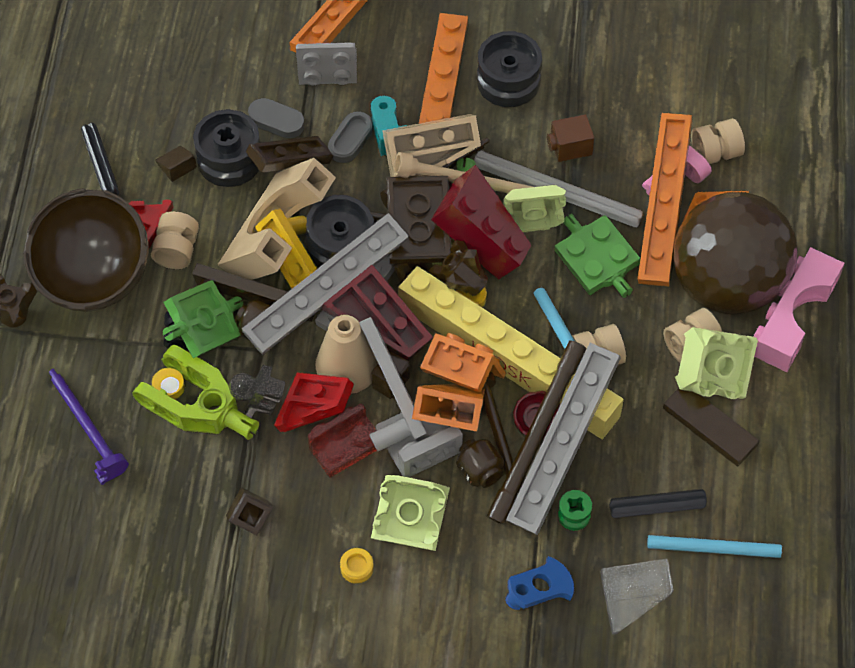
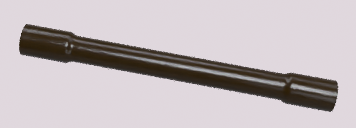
(565, 370)

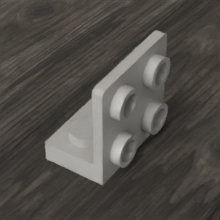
(326, 63)
(417, 456)

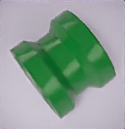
(578, 517)

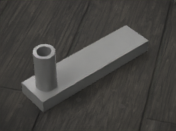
(406, 426)

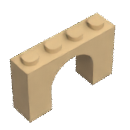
(263, 252)

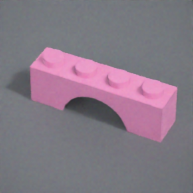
(813, 281)

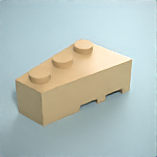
(433, 141)

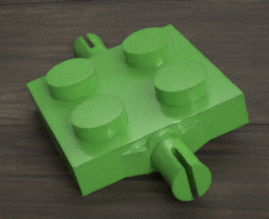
(597, 255)
(202, 318)

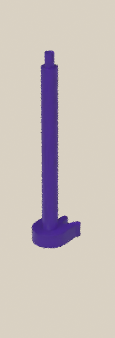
(112, 464)

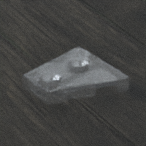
(634, 590)

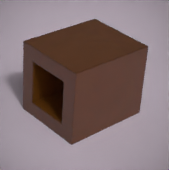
(571, 138)

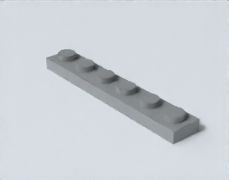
(323, 283)
(563, 438)

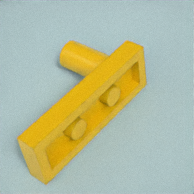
(298, 262)

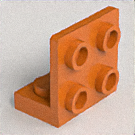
(460, 362)

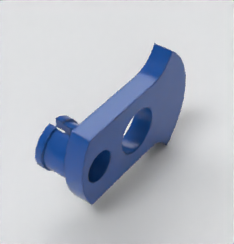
(525, 595)

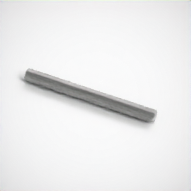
(574, 194)

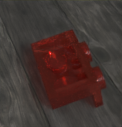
(342, 440)

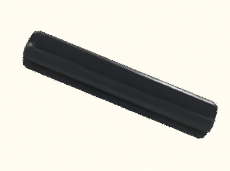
(99, 158)
(658, 503)

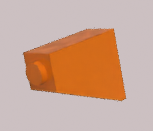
(448, 405)

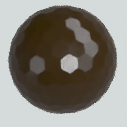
(86, 250)
(735, 252)

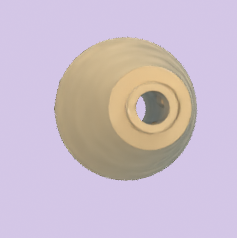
(346, 353)

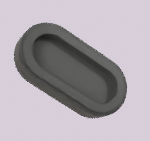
(276, 118)
(350, 137)

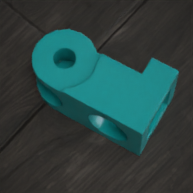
(383, 118)

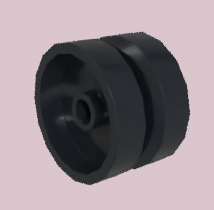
(509, 69)
(222, 147)
(334, 225)

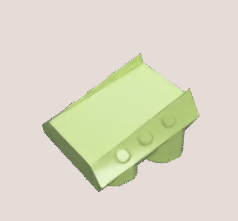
(536, 207)
(716, 363)
(410, 512)

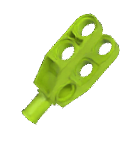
(196, 416)

